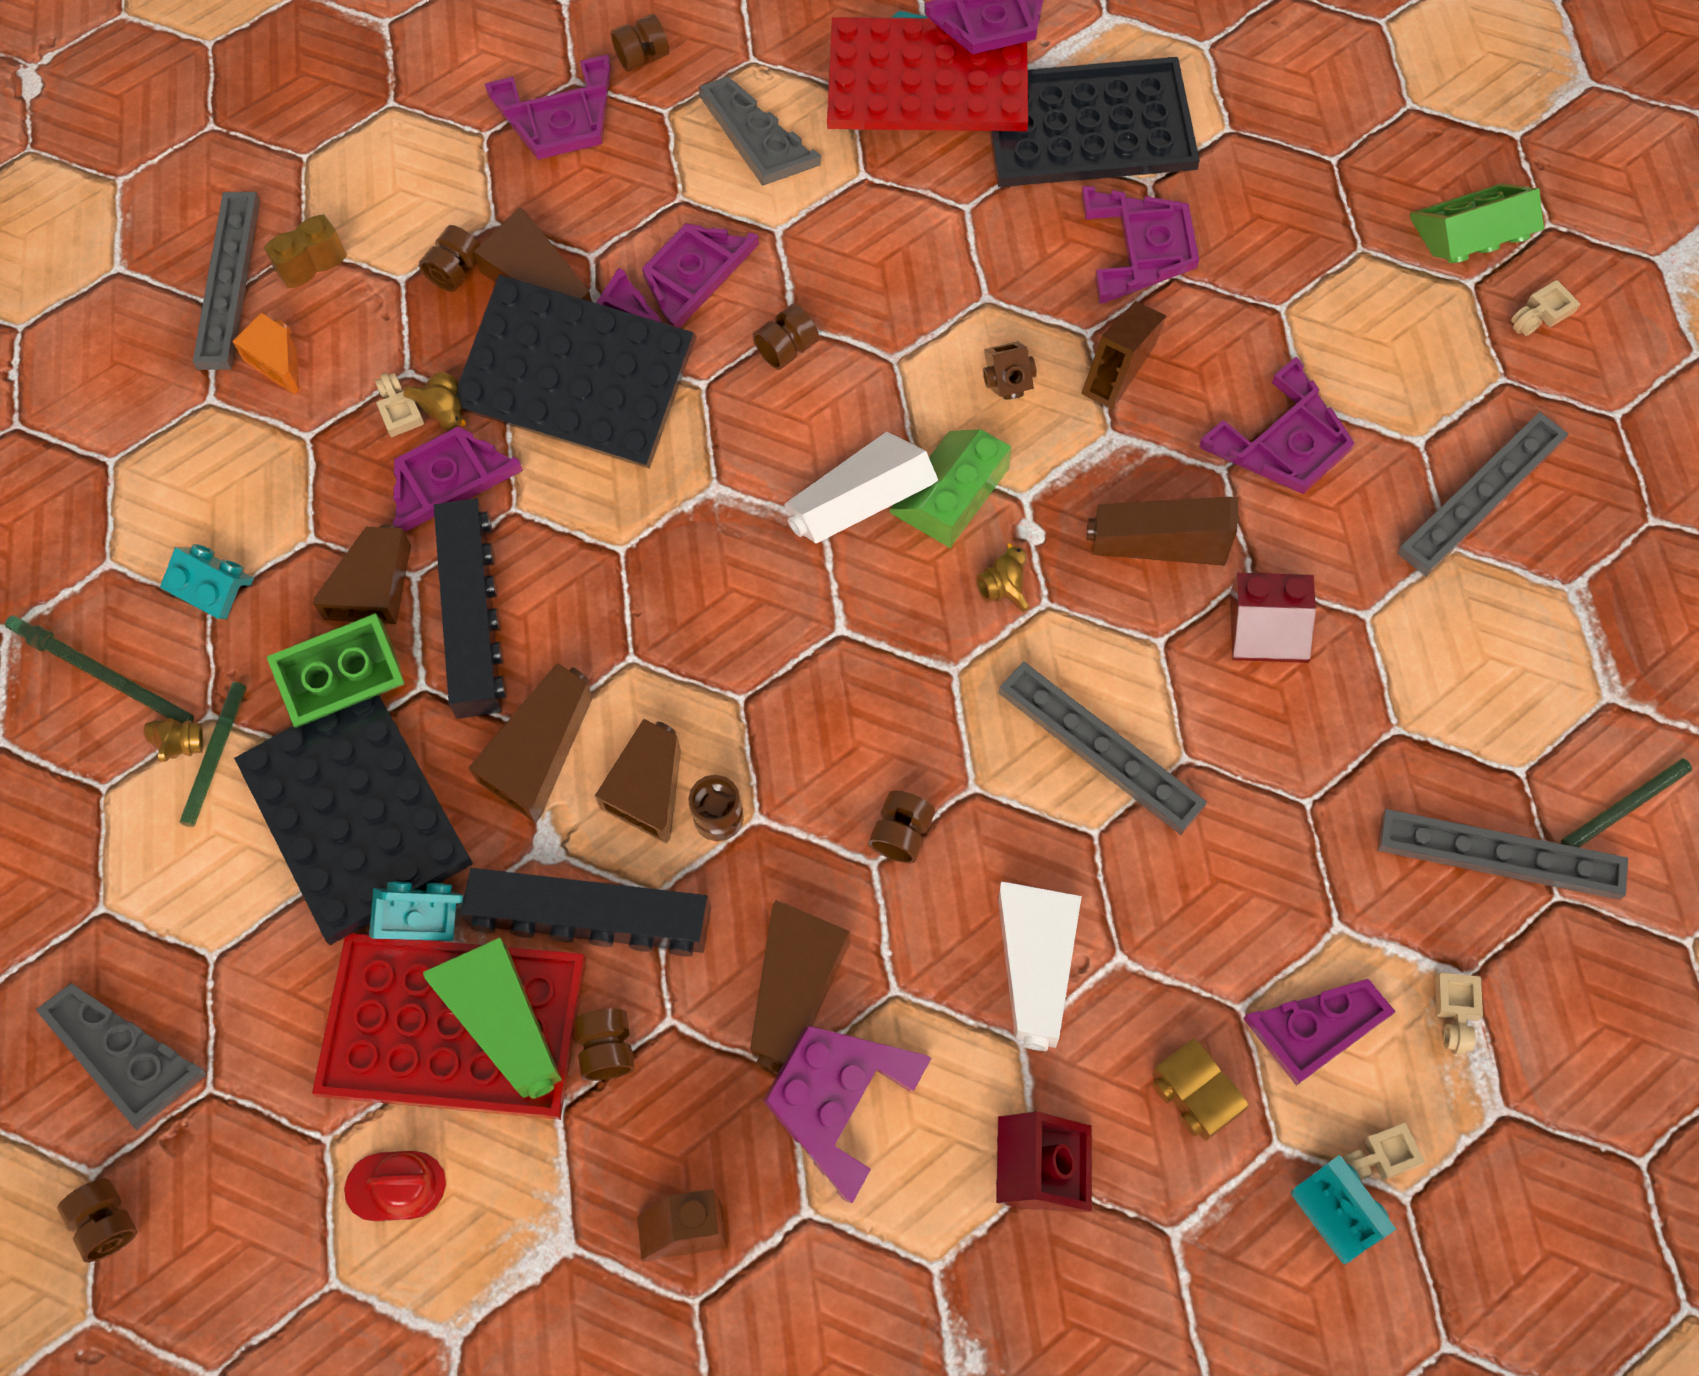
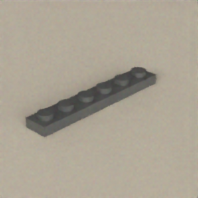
(226, 281)
(1482, 494)
(1102, 748)
(1503, 854)

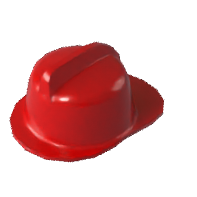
(395, 1186)

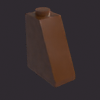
(1122, 353)
(367, 578)
(644, 781)
(682, 1226)

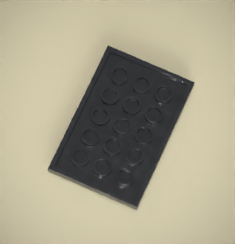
(1099, 124)
(574, 370)
(351, 813)

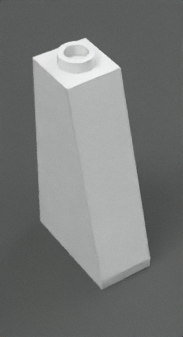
(860, 487)
(1038, 955)

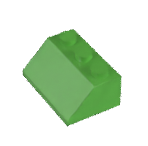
(1479, 221)
(967, 472)
(336, 670)

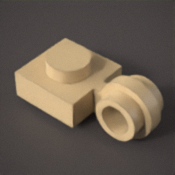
(1550, 304)
(397, 411)
(1460, 999)
(1390, 1151)

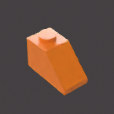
(270, 350)

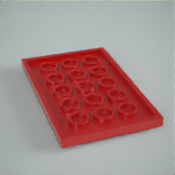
(921, 79)
(403, 1045)

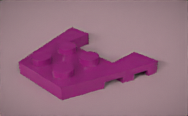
(561, 120)
(1156, 239)
(1297, 446)
(822, 1088)

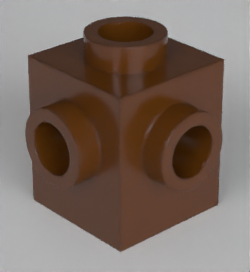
(1009, 370)

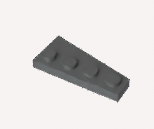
(756, 134)
(119, 1056)

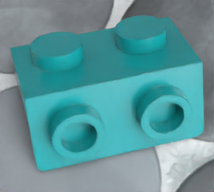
(204, 579)
(414, 913)
(1342, 1209)

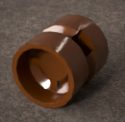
(639, 42)
(450, 258)
(781, 339)
(716, 807)
(903, 822)
(604, 1050)
(97, 1220)

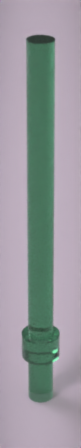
(43, 639)

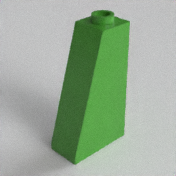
(495, 1010)

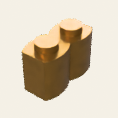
(305, 251)
(1199, 1090)

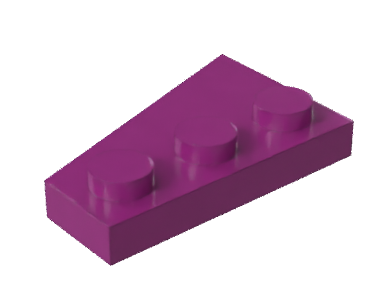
(1319, 1028)

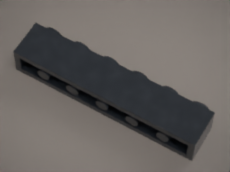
(468, 609)
(586, 911)

